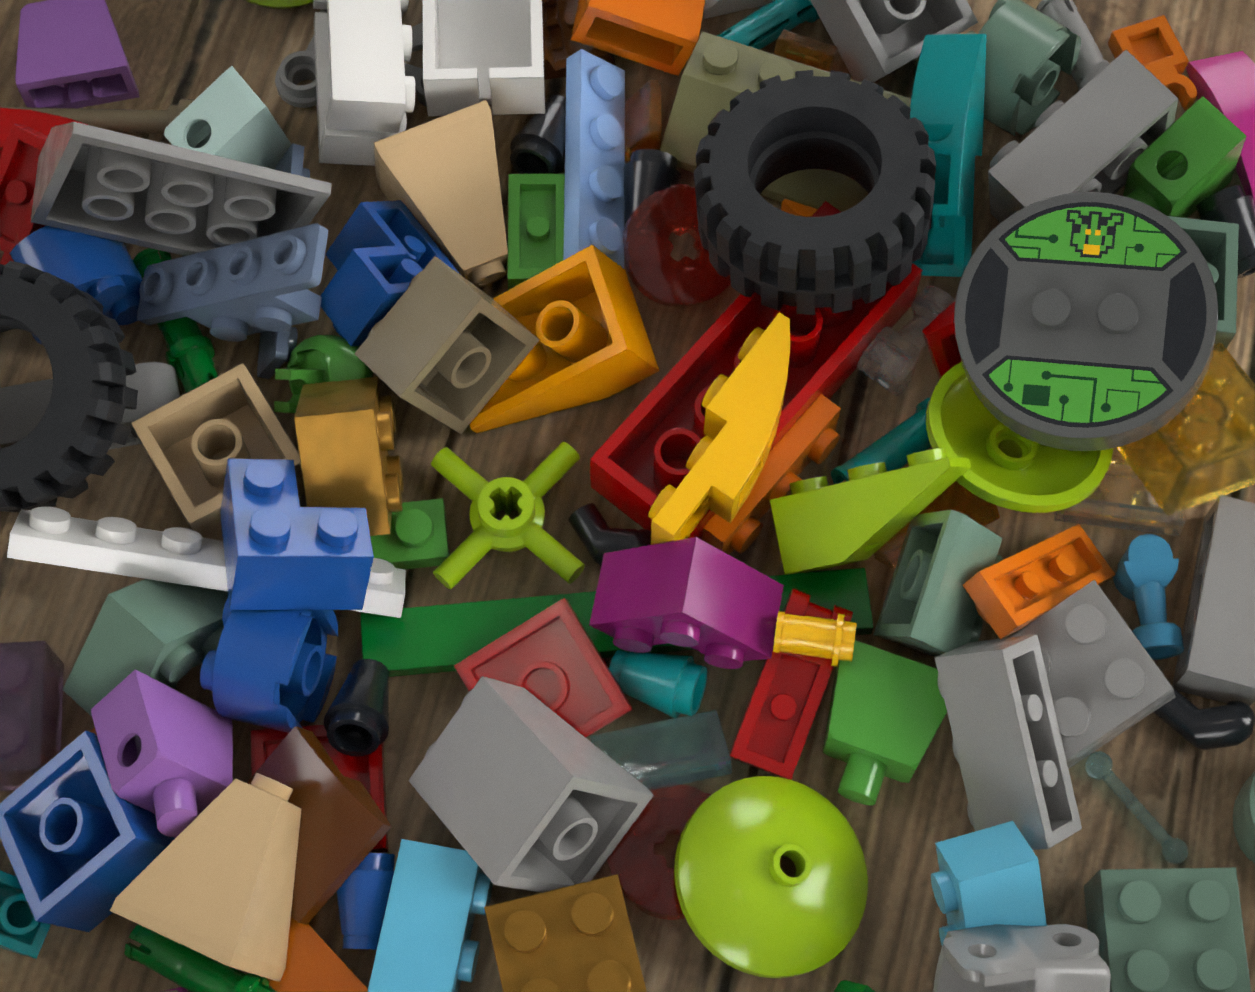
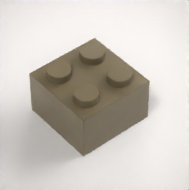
(446, 346)

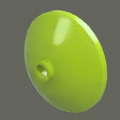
(1003, 463)
(742, 898)

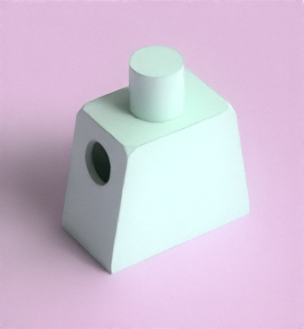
(230, 124)

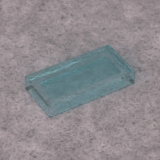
(670, 750)

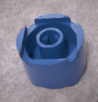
(90, 264)
(271, 666)

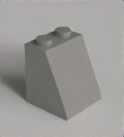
(527, 790)

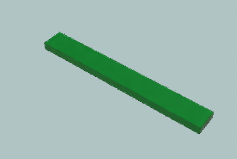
(443, 635)

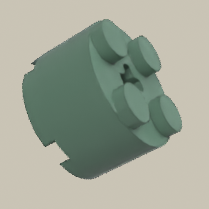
(1023, 64)

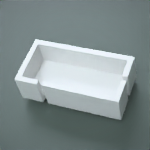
(483, 54)
(360, 77)

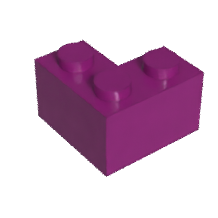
(687, 598)

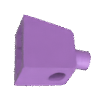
(71, 56)
(163, 750)

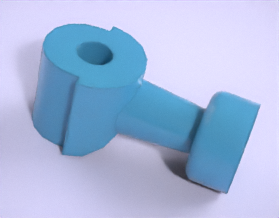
(1143, 577)

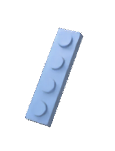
(594, 156)

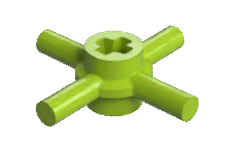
(507, 534)

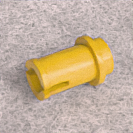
(815, 637)

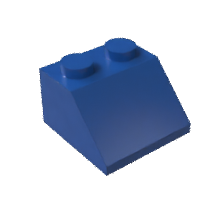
(76, 838)

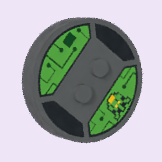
(1086, 321)

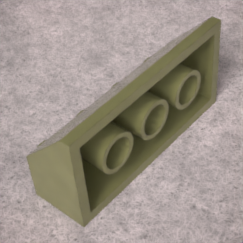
(715, 76)

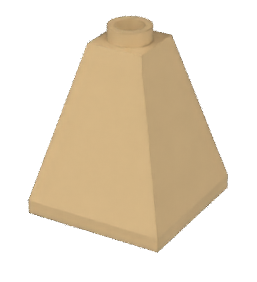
(452, 188)
(226, 880)

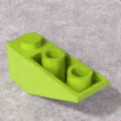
(851, 520)

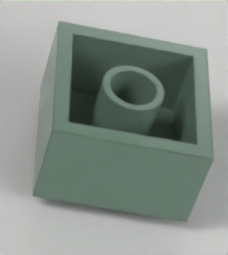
(1169, 929)

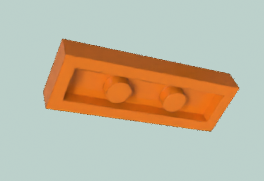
(807, 440)
(1036, 580)

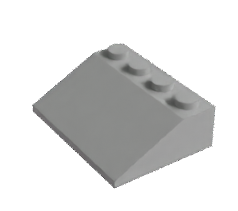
(163, 192)

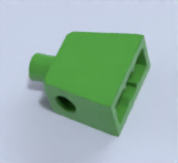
(1187, 162)
(881, 719)

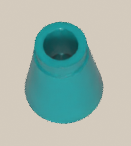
(661, 680)

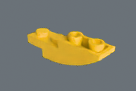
(739, 434)

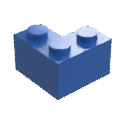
(375, 263)
(286, 552)

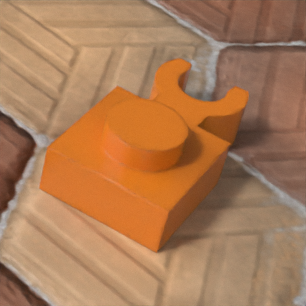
(1159, 52)

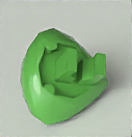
(319, 361)

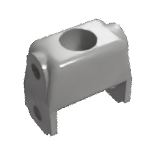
(1021, 960)

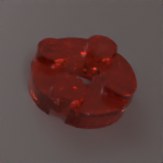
(649, 250)
(640, 872)

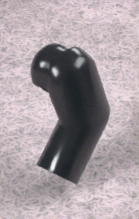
(600, 538)
(1209, 727)

